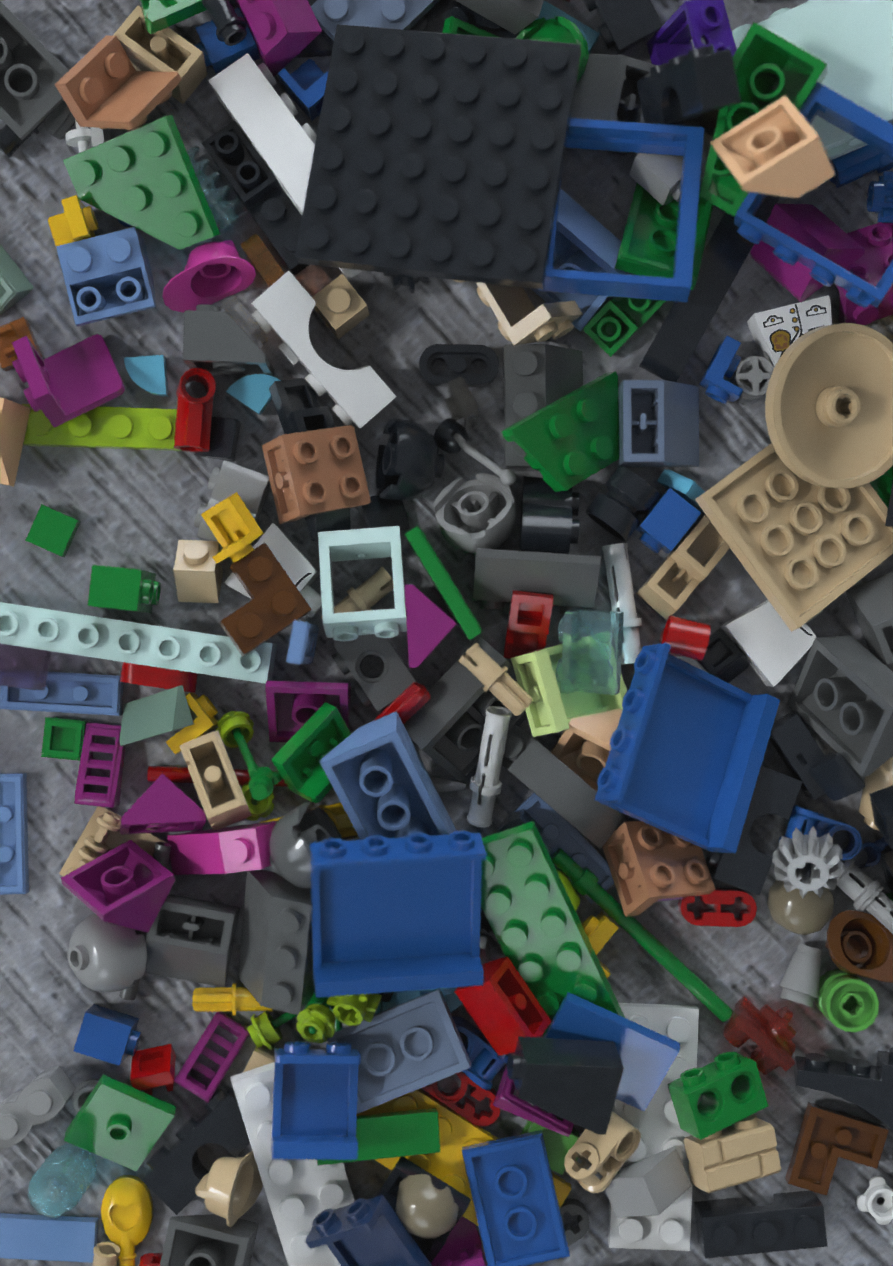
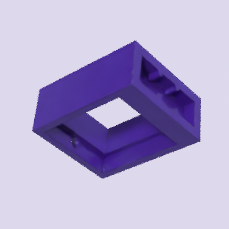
(692, 22)

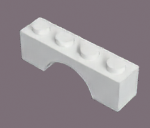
(287, 311)

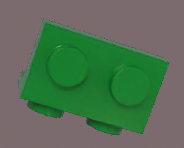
(301, 756)

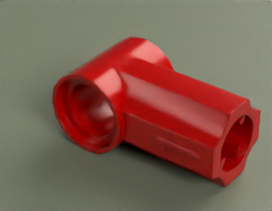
(194, 414)
(686, 637)

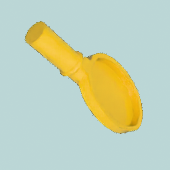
(127, 1215)

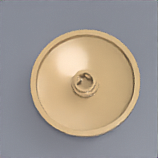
(834, 406)

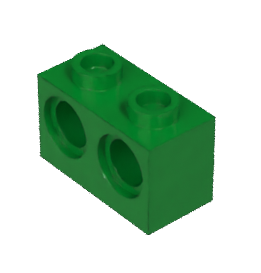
(123, 589)
(719, 1102)

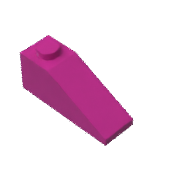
(221, 850)

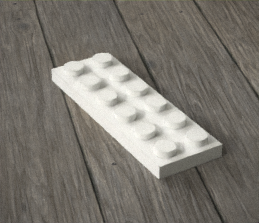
(659, 1132)
(293, 1187)

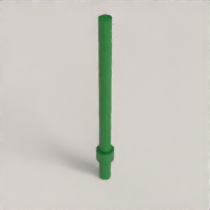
(586, 883)

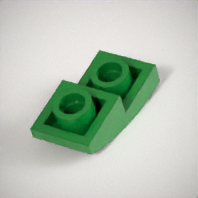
(620, 321)

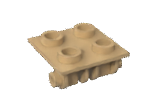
(101, 836)

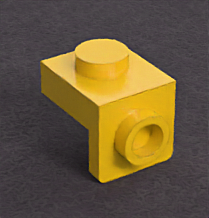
(74, 224)
(232, 527)
(202, 724)
(599, 931)

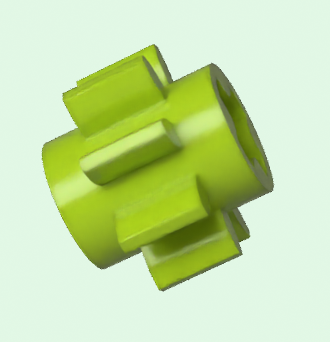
(354, 1008)

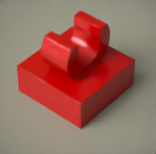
(153, 1068)

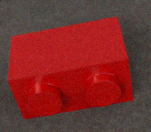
(504, 1006)

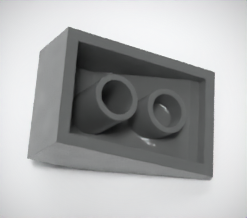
(26, 76)

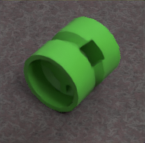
(847, 1001)

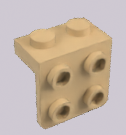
(520, 320)

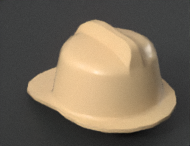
(231, 1187)

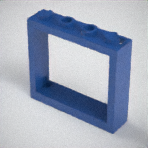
(866, 128)
(648, 139)

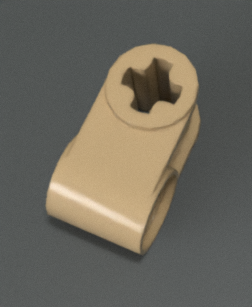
(603, 1153)

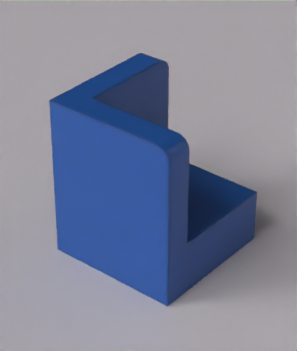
(306, 87)

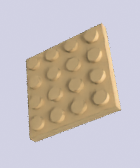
(798, 537)

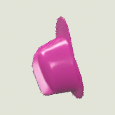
(209, 276)

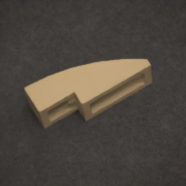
(684, 568)

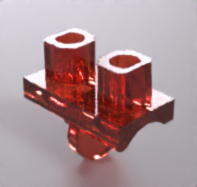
(768, 1030)

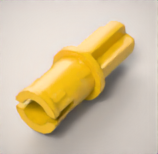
(225, 1000)

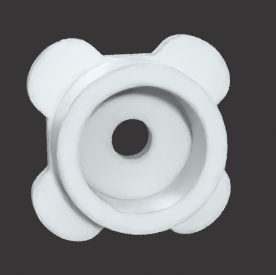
(868, 1201)

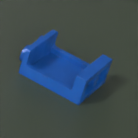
(315, 1102)

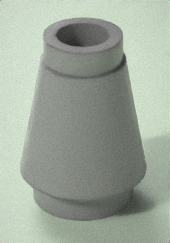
(802, 976)

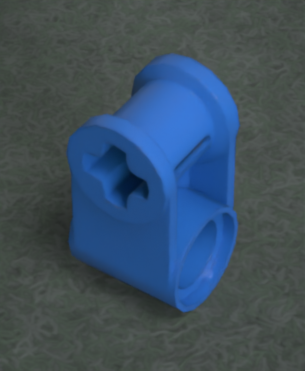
(805, 819)
(481, 1054)

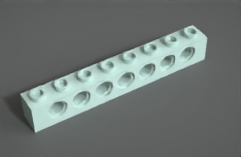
(133, 643)

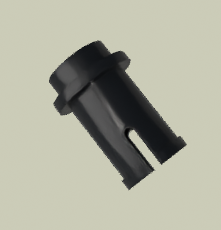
(229, 26)

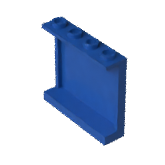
(686, 751)
(396, 913)

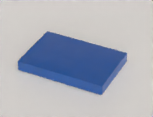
(641, 1050)
(515, 1200)

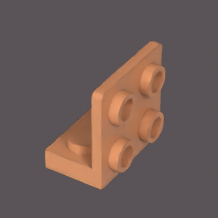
(108, 90)
(315, 472)
(654, 866)

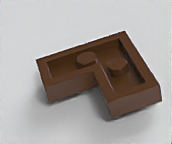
(273, 603)
(824, 1138)

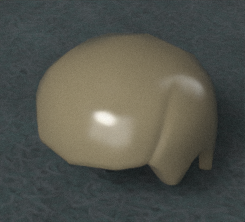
(799, 914)
(424, 1208)

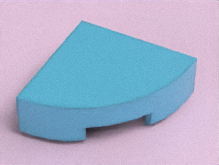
(149, 373)
(253, 391)
(682, 486)

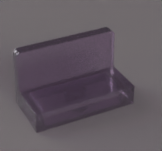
(23, 667)

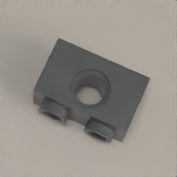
(379, 690)

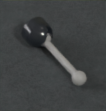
(453, 438)

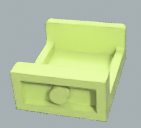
(550, 708)

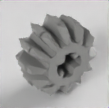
(808, 862)

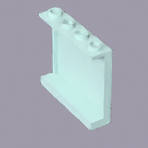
(858, 51)

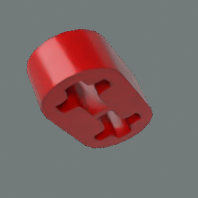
(158, 677)
(716, 916)

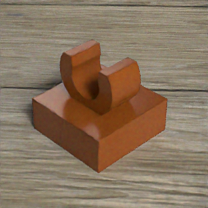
(10, 333)

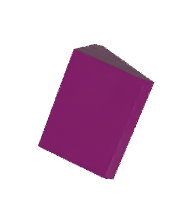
(813, 230)
(425, 625)
(295, 702)
(162, 810)
(122, 886)

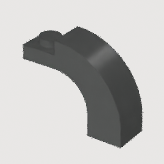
(559, 787)

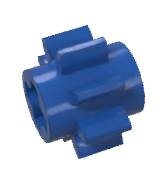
(881, 197)

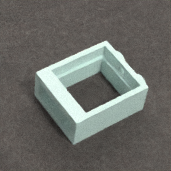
(358, 545)

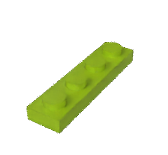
(106, 429)

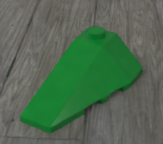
(765, 72)

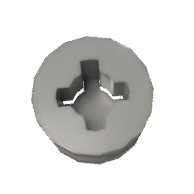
(757, 372)

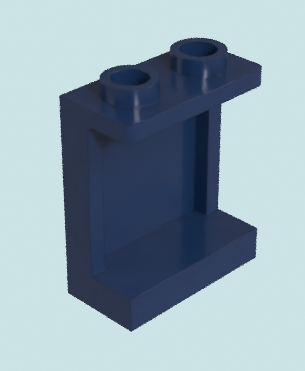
(366, 1235)

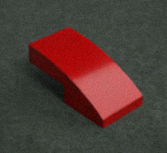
(527, 623)

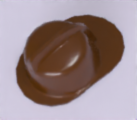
(861, 945)

